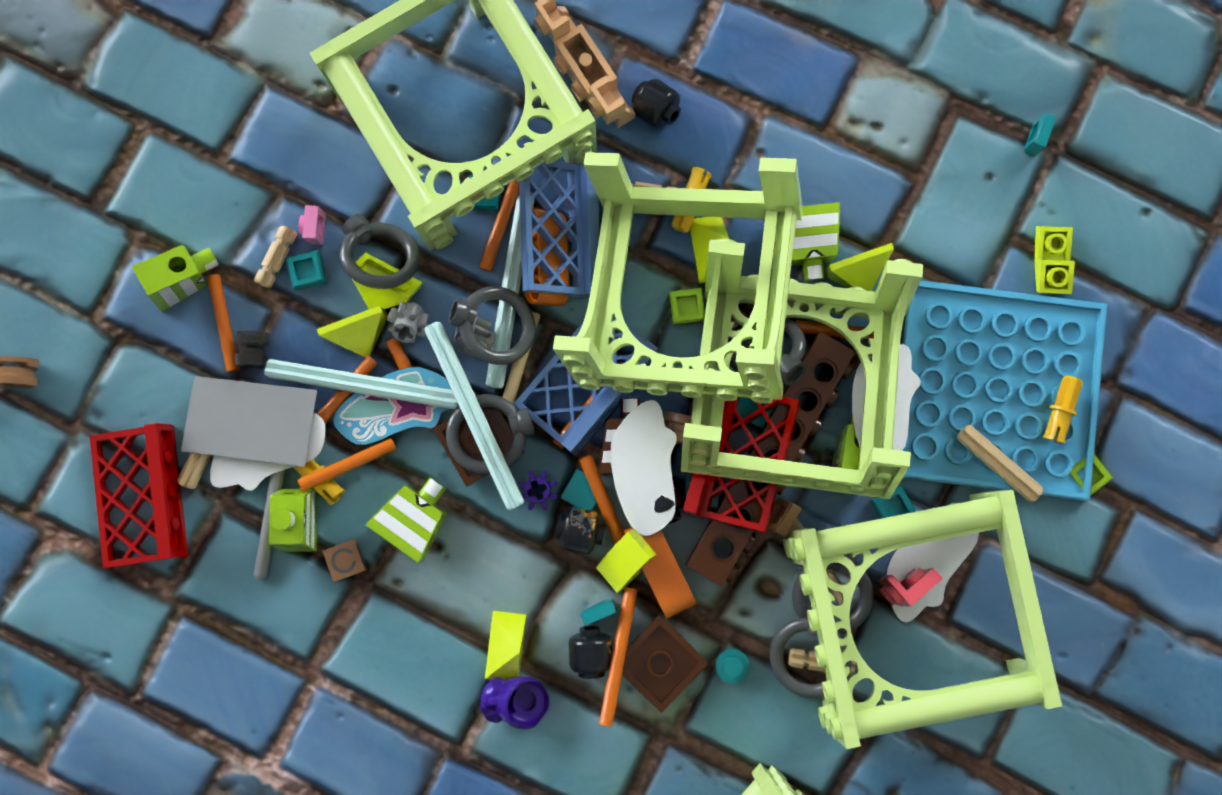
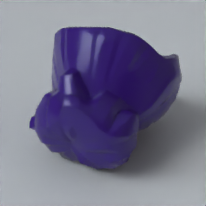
(515, 701)

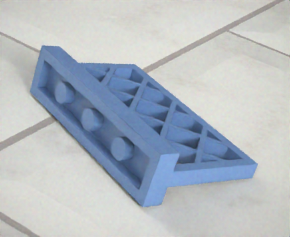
(580, 230)
(592, 416)

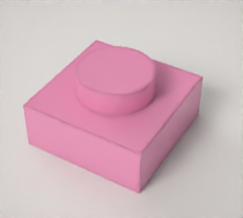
(312, 225)

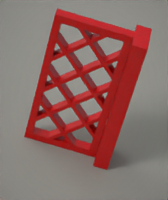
(703, 486)
(164, 496)

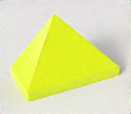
(701, 232)
(860, 269)
(384, 297)
(357, 332)
(505, 645)

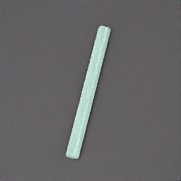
(506, 313)
(361, 384)
(474, 416)

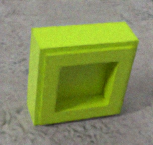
(687, 306)
(1100, 475)

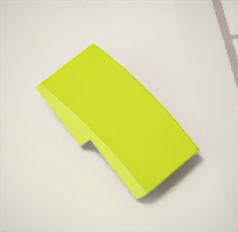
(1052, 260)
(625, 560)

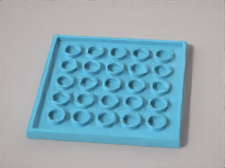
(998, 367)

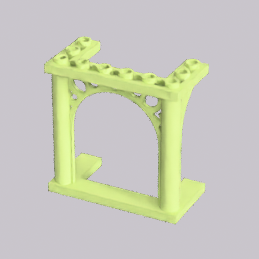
(431, 212)
(591, 355)
(879, 465)
(1028, 680)

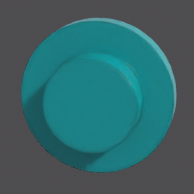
(732, 666)

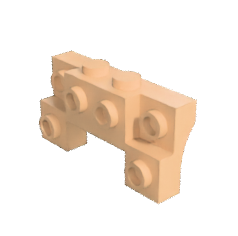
(583, 63)

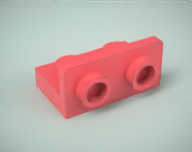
(914, 586)

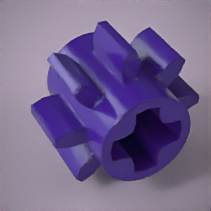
(529, 487)

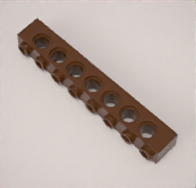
(822, 352)

